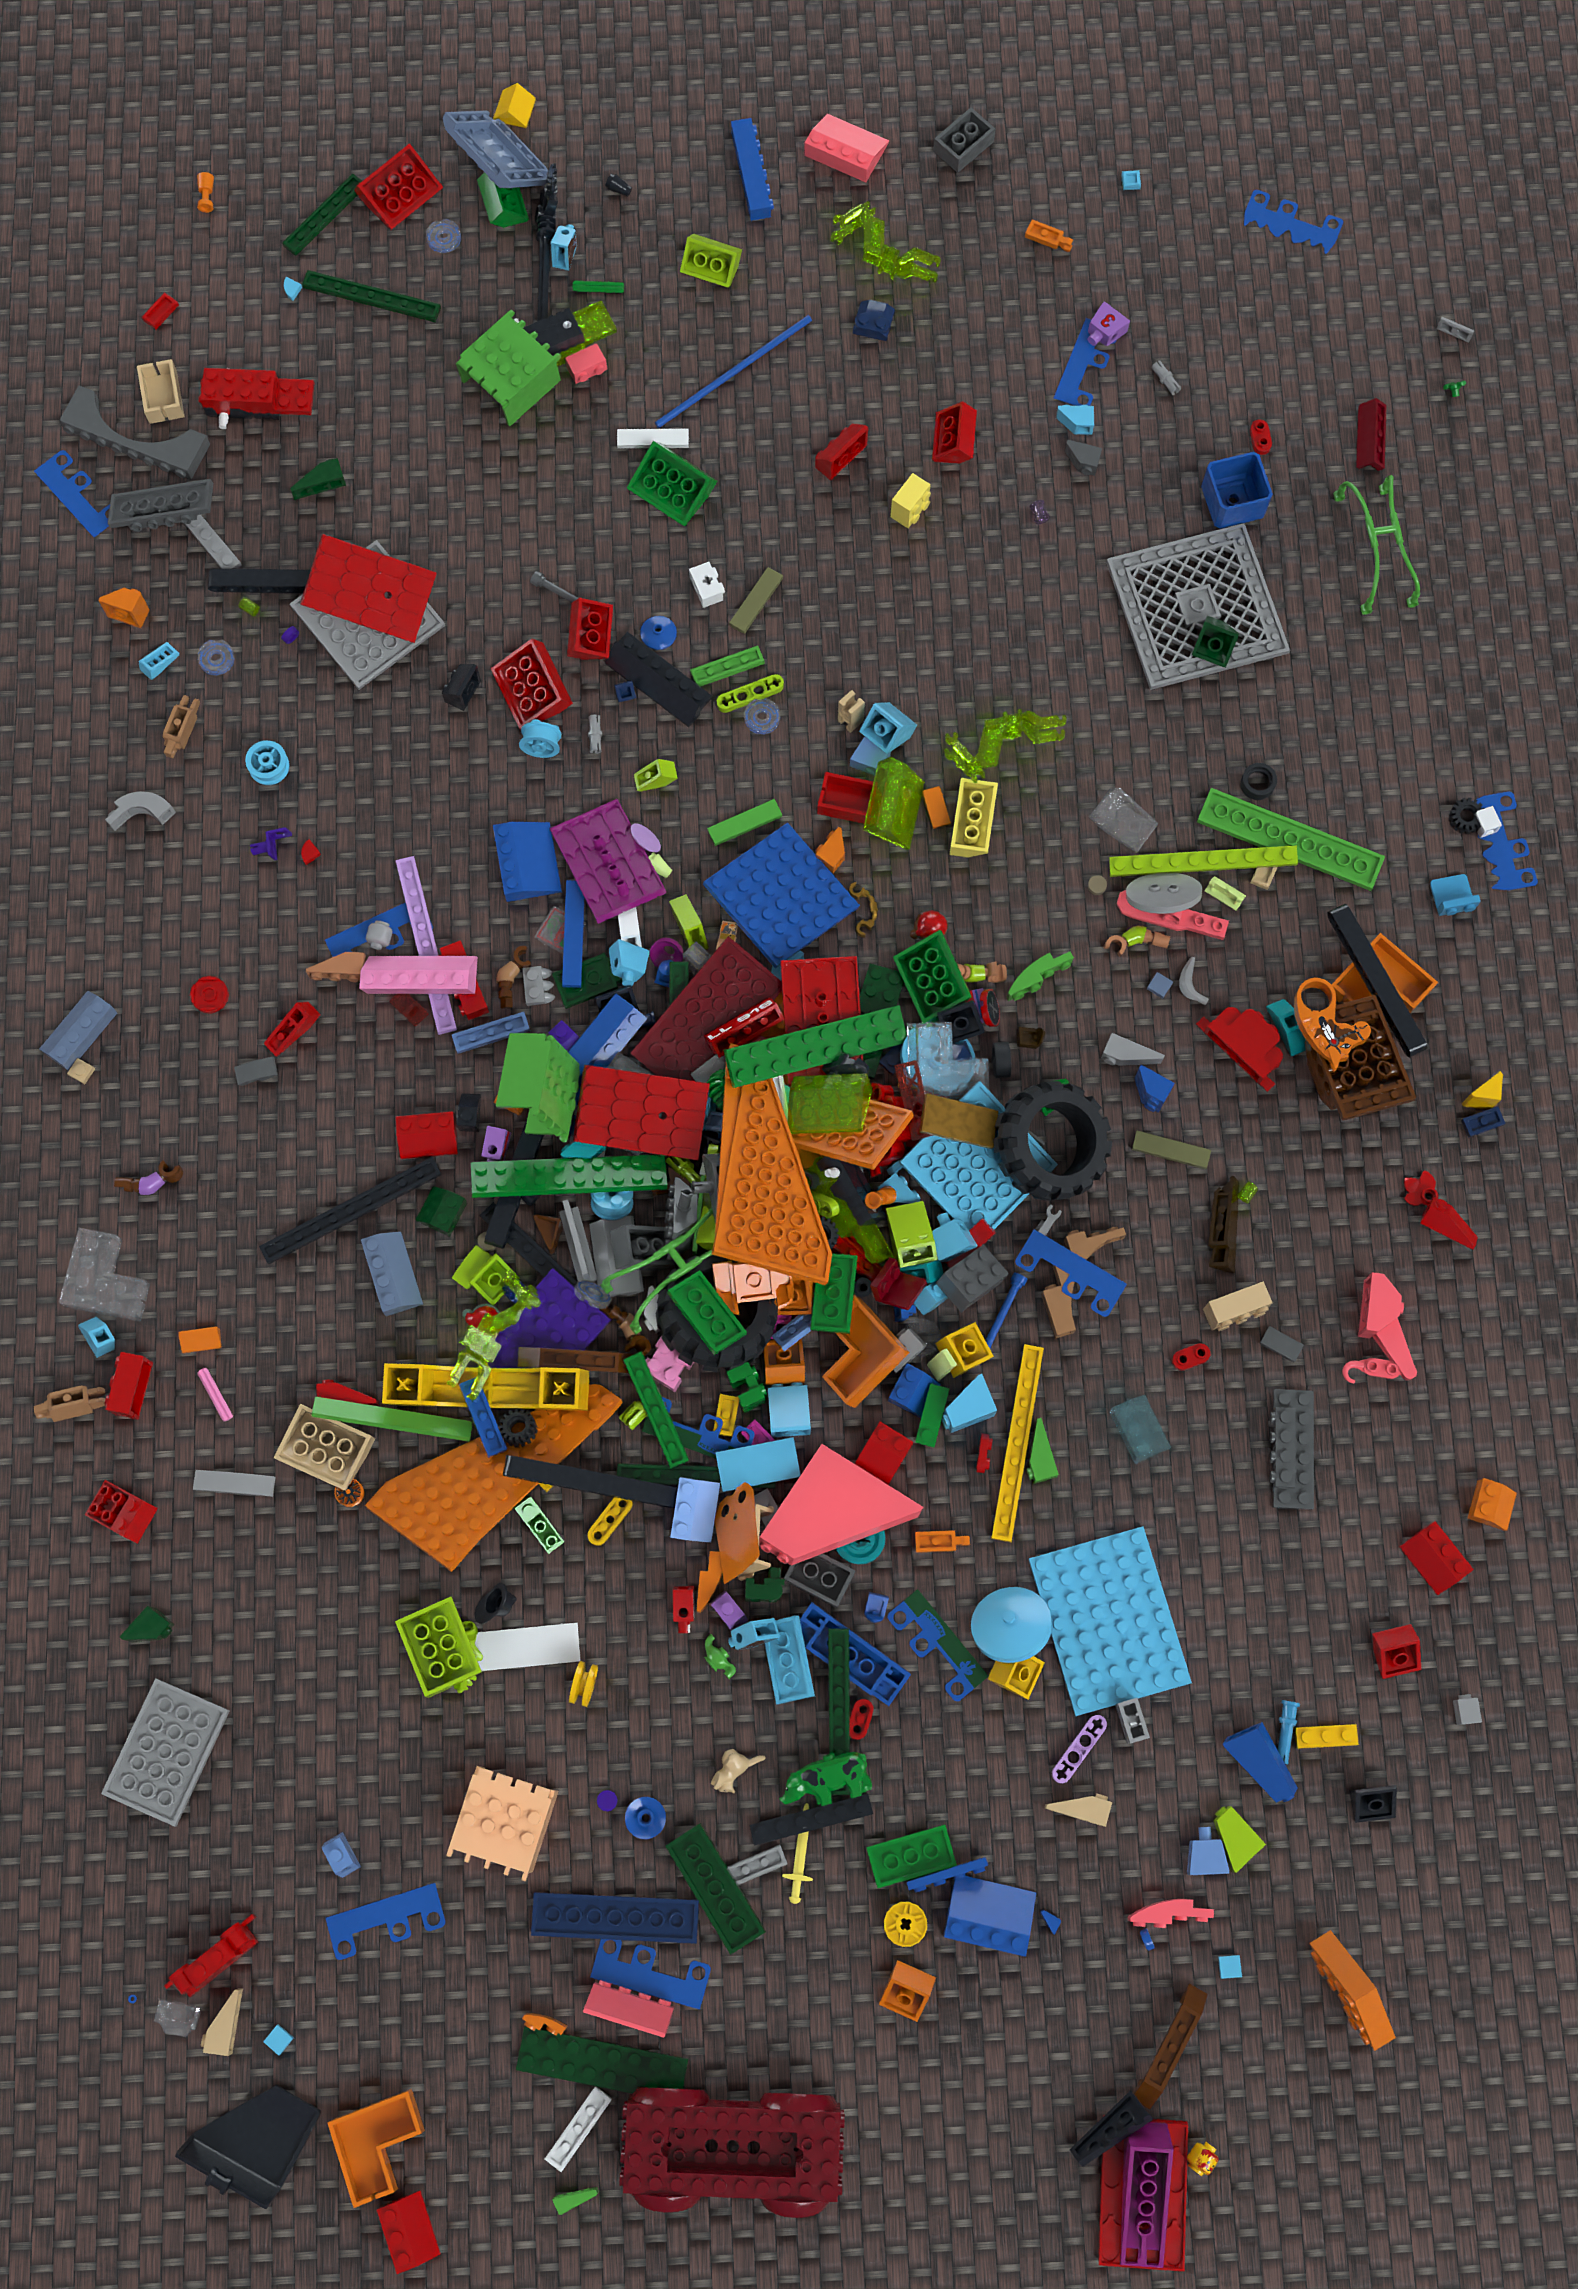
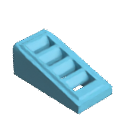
(147, 663)

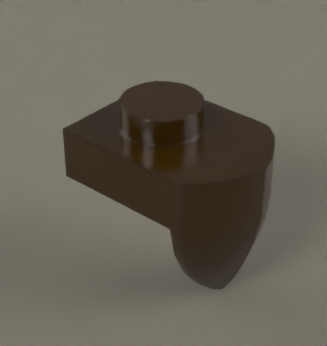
(1029, 1037)

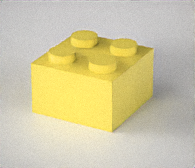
(910, 501)

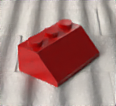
(954, 434)
(842, 450)
(589, 629)
(426, 1135)
(1436, 1558)
(408, 2232)

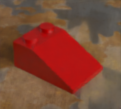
(884, 1453)

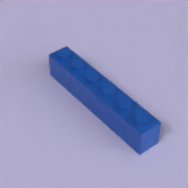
(751, 170)

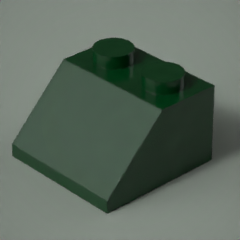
(442, 1210)

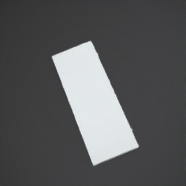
(528, 1646)

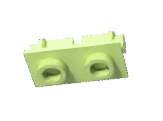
(1225, 893)

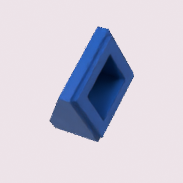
(1051, 1921)

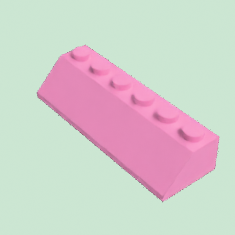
(419, 975)

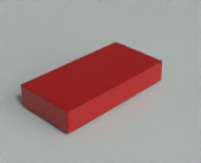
(160, 311)

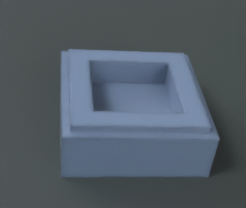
(1160, 985)

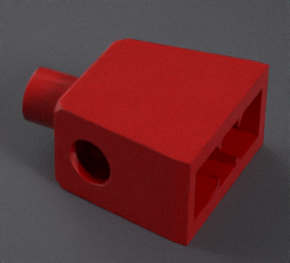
(683, 1598)

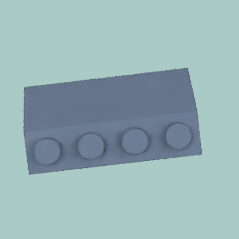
(78, 1030)
(391, 1272)

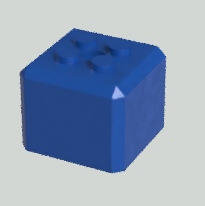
(1237, 478)

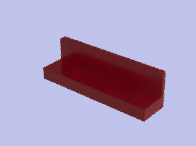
(1371, 434)

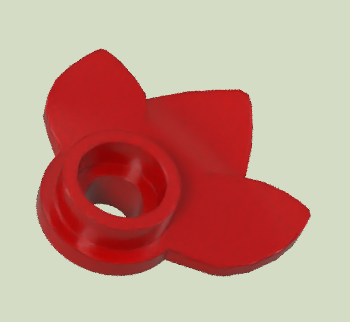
(1418, 1188)

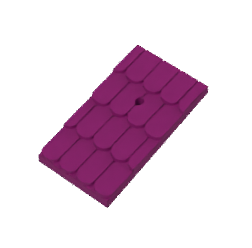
(607, 861)

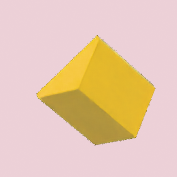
(515, 106)
(1487, 1095)

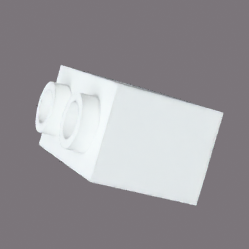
(707, 593)

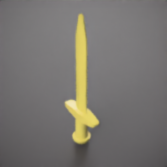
(799, 1862)

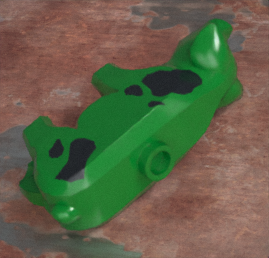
(829, 1775)

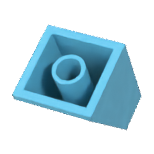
(887, 726)
(970, 1406)
(789, 1410)

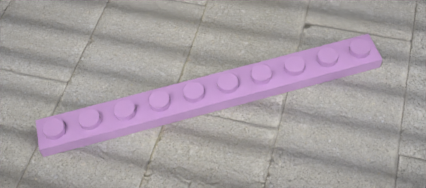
(424, 937)

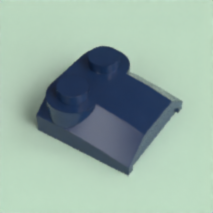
(874, 320)

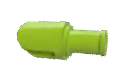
(684, 1168)
(633, 1414)

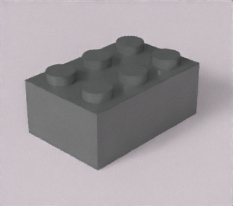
(964, 140)
(637, 1243)
(972, 1278)
(821, 1578)

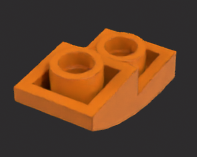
(536, 2021)

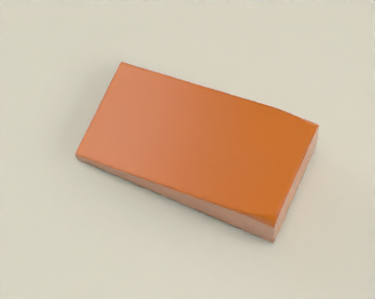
(936, 807)

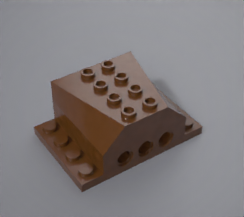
(1372, 1074)

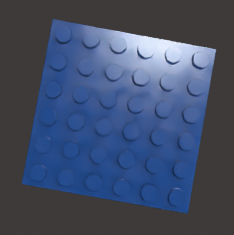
(781, 895)

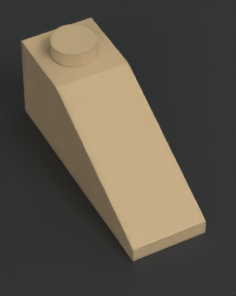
(1089, 1809)
(221, 2033)

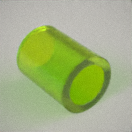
(249, 606)
(1247, 1192)

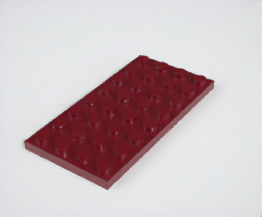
(716, 994)

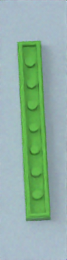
(392, 1419)

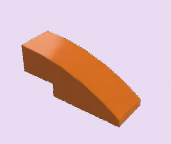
(709, 1581)

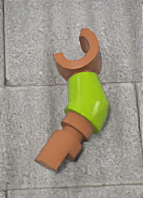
(1137, 935)
(975, 973)

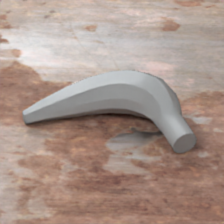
(1186, 985)

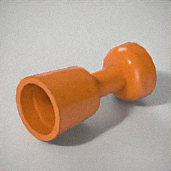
(205, 187)
(884, 1196)

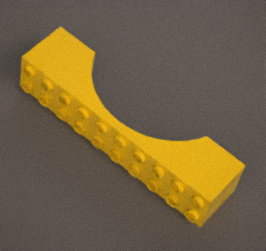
(503, 1388)

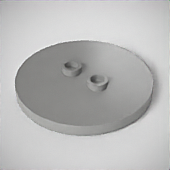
(1164, 893)

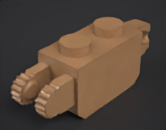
(180, 726)
(70, 1403)

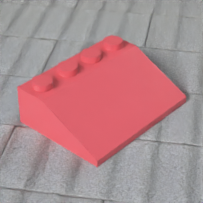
(845, 147)
(629, 2009)

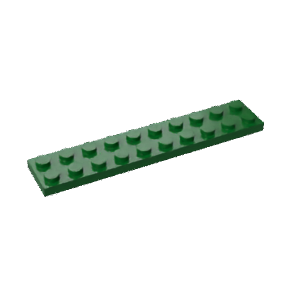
(815, 1046)
(568, 1176)

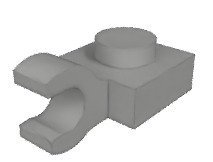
(1044, 1226)

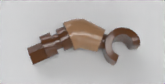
(507, 974)
(624, 1320)

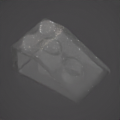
(1123, 819)

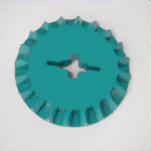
(865, 1551)

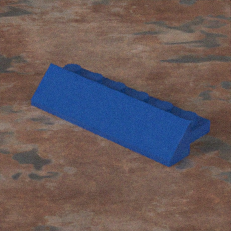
(606, 1035)
(867, 1665)

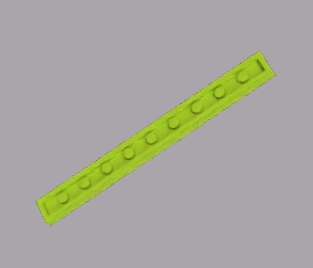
(1203, 861)

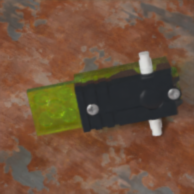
(573, 331)
(849, 1187)

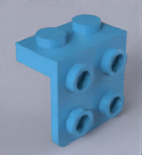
(1453, 895)

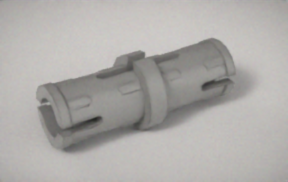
(1166, 377)
(595, 734)

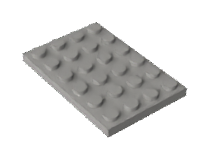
(165, 1752)

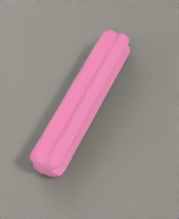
(215, 1394)

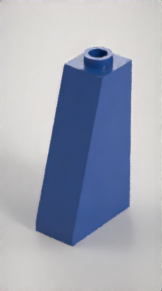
(1261, 1759)

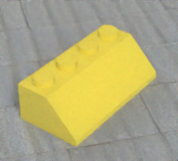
(973, 818)

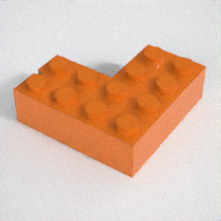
(1407, 976)
(870, 1356)
(1355, 1990)
(362, 2144)

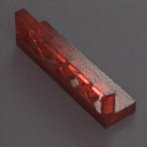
(908, 1100)

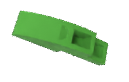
(1031, 977)

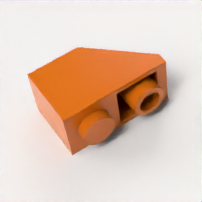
(832, 852)

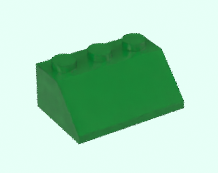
(503, 205)

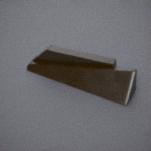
(1224, 1227)

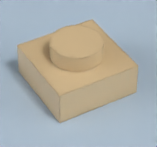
(81, 1071)

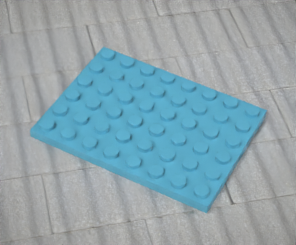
(1110, 1621)

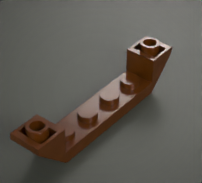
(566, 1358)
(1172, 2046)

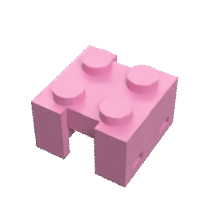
(666, 1366)

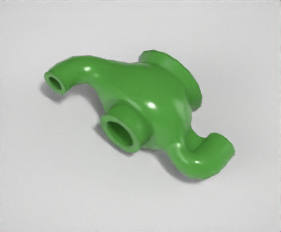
(717, 1658)

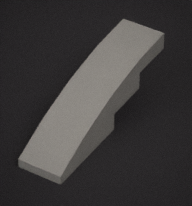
(234, 1483)

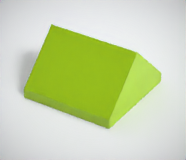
(489, 1277)

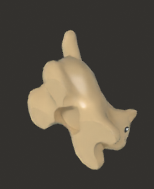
(733, 1766)

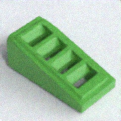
(570, 2200)

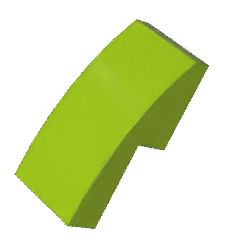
(470, 1266)

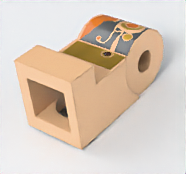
(727, 929)

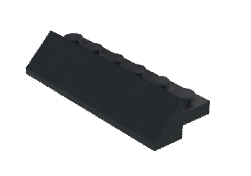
(657, 679)

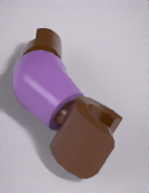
(151, 1183)

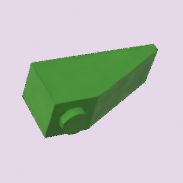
(1041, 1460)

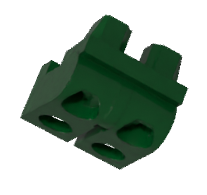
(769, 1591)

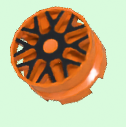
(352, 1496)

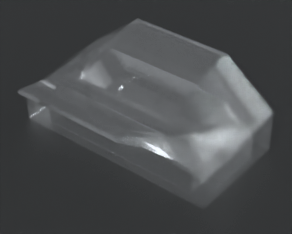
(177, 2017)

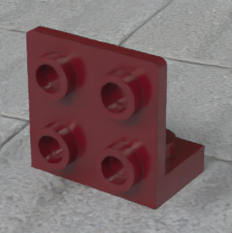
(896, 1287)

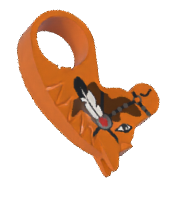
(1321, 1030)

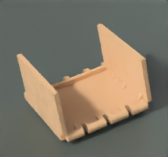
(503, 1821)

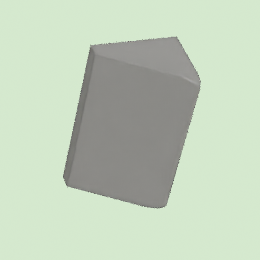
(1455, 329)

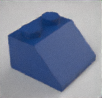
(1152, 1088)
(912, 1390)

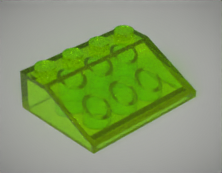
(894, 802)
(828, 1103)

